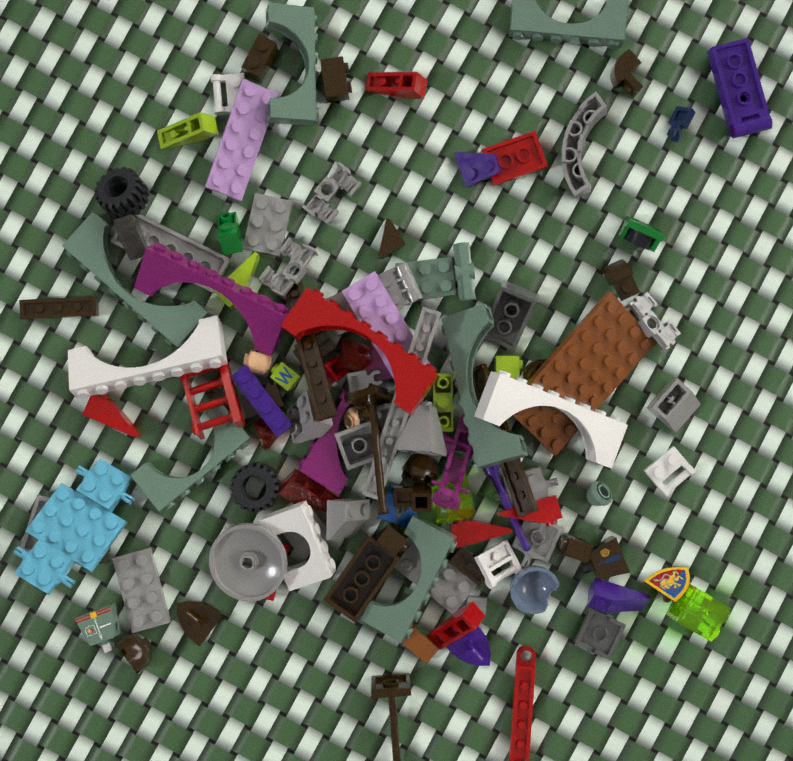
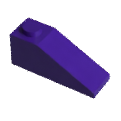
(615, 598)

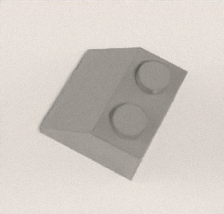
(356, 445)
(346, 517)

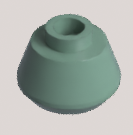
(598, 494)

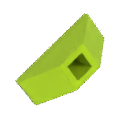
(444, 400)

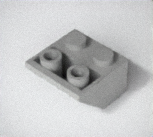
(674, 404)
(304, 420)

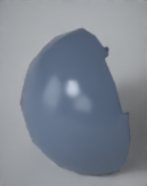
(532, 589)

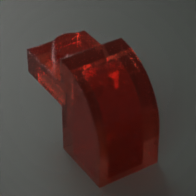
(354, 355)

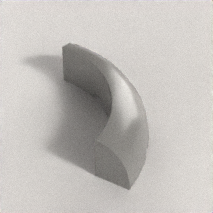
(575, 135)

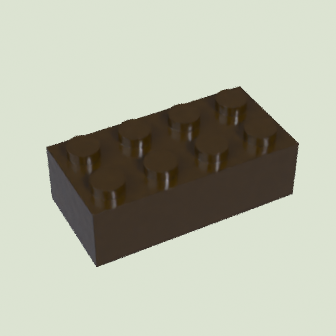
(361, 578)

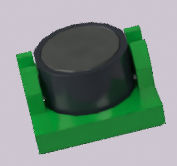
(641, 234)

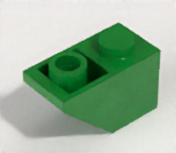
(229, 233)

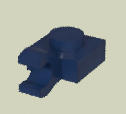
(680, 120)

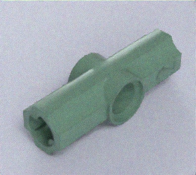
(464, 272)

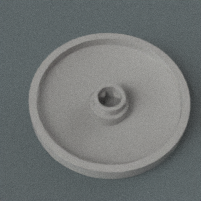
(248, 562)

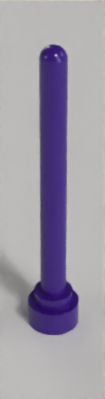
(492, 472)

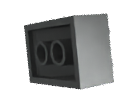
(510, 314)

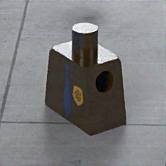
(606, 559)

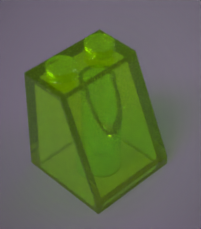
(700, 613)

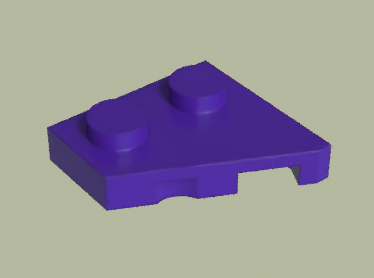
(477, 166)

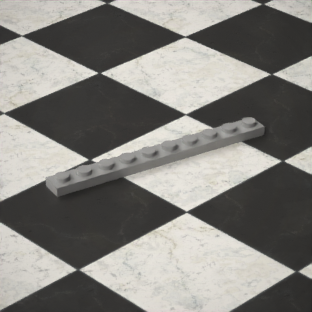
(397, 417)

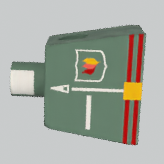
(100, 626)

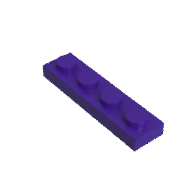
(261, 401)

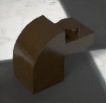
(622, 73)
(620, 276)
(416, 496)

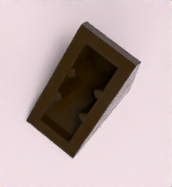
(390, 241)

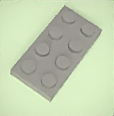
(452, 586)
(141, 590)

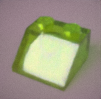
(466, 507)

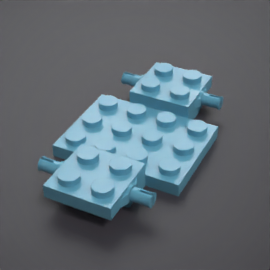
(75, 527)

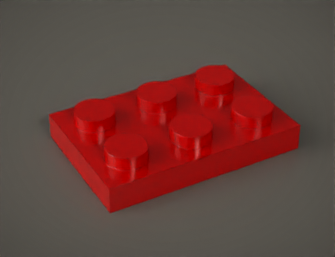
(517, 157)

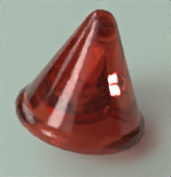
(265, 434)

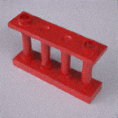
(230, 398)

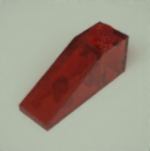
(299, 487)

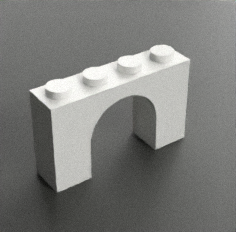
(300, 519)

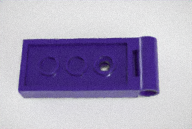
(738, 78)

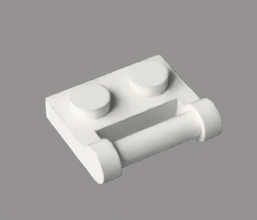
(232, 85)
(665, 466)
(495, 558)

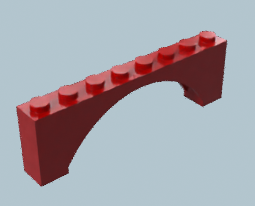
(316, 314)

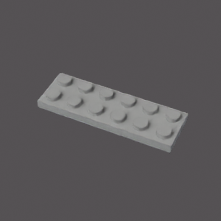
(190, 249)

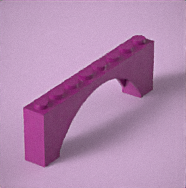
(262, 315)
(324, 461)

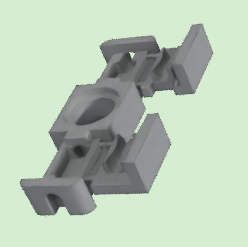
(338, 178)
(302, 259)
(662, 333)

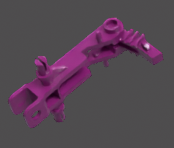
(454, 468)

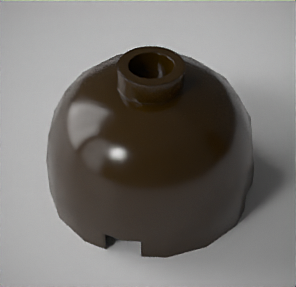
(135, 651)

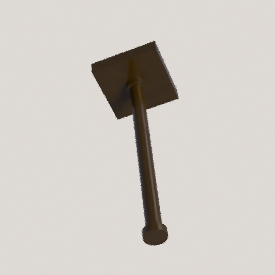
(371, 398)
(392, 687)

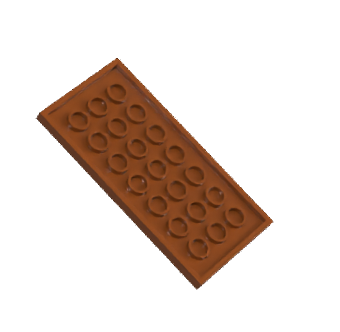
(586, 369)

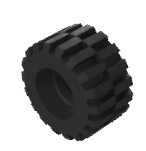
(110, 192)
(239, 491)

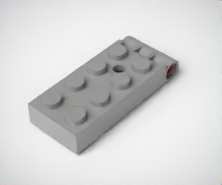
(399, 285)

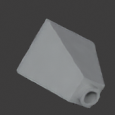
(423, 433)

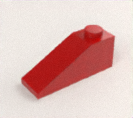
(397, 84)
(109, 413)
(548, 512)
(473, 531)
(457, 625)

